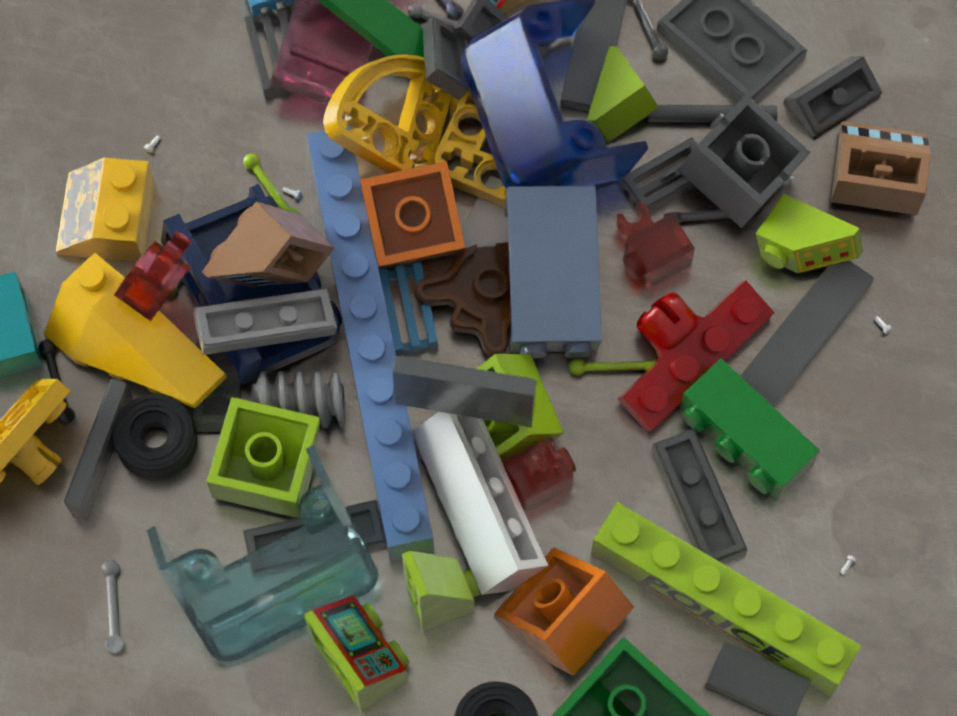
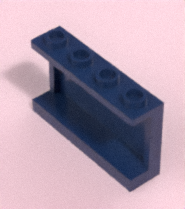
(206, 235)

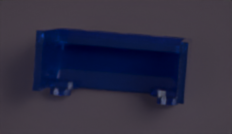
(521, 111)

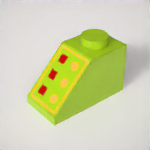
(806, 237)

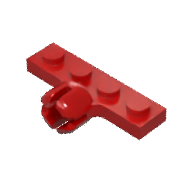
(689, 347)

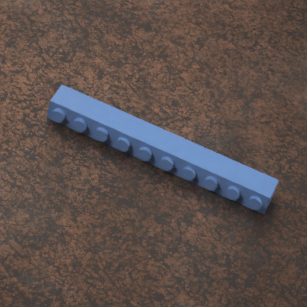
(370, 348)

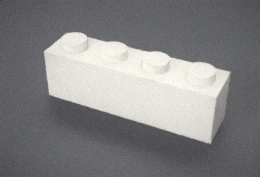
(479, 501)

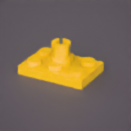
(18, 443)

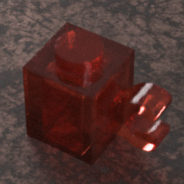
(654, 249)
(155, 276)
(540, 473)

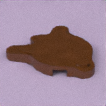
(478, 292)

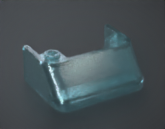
(308, 568)

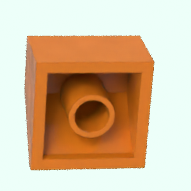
(565, 611)

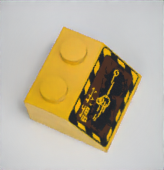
(107, 210)

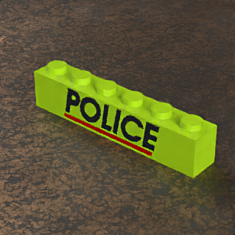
(724, 599)

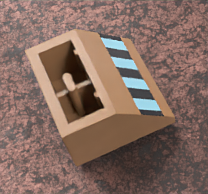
(881, 168)
(269, 249)

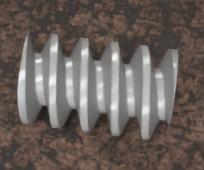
(309, 399)

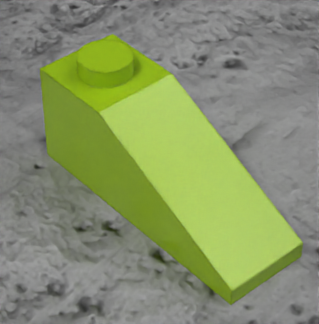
(438, 588)

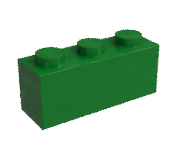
(748, 429)

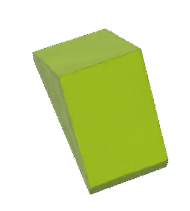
(619, 97)

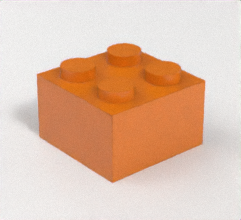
(413, 215)

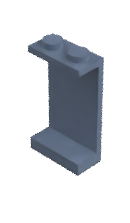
(553, 270)

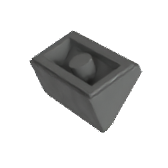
(834, 95)

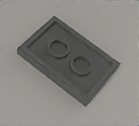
(733, 44)
(464, 391)

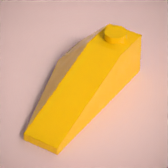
(111, 336)

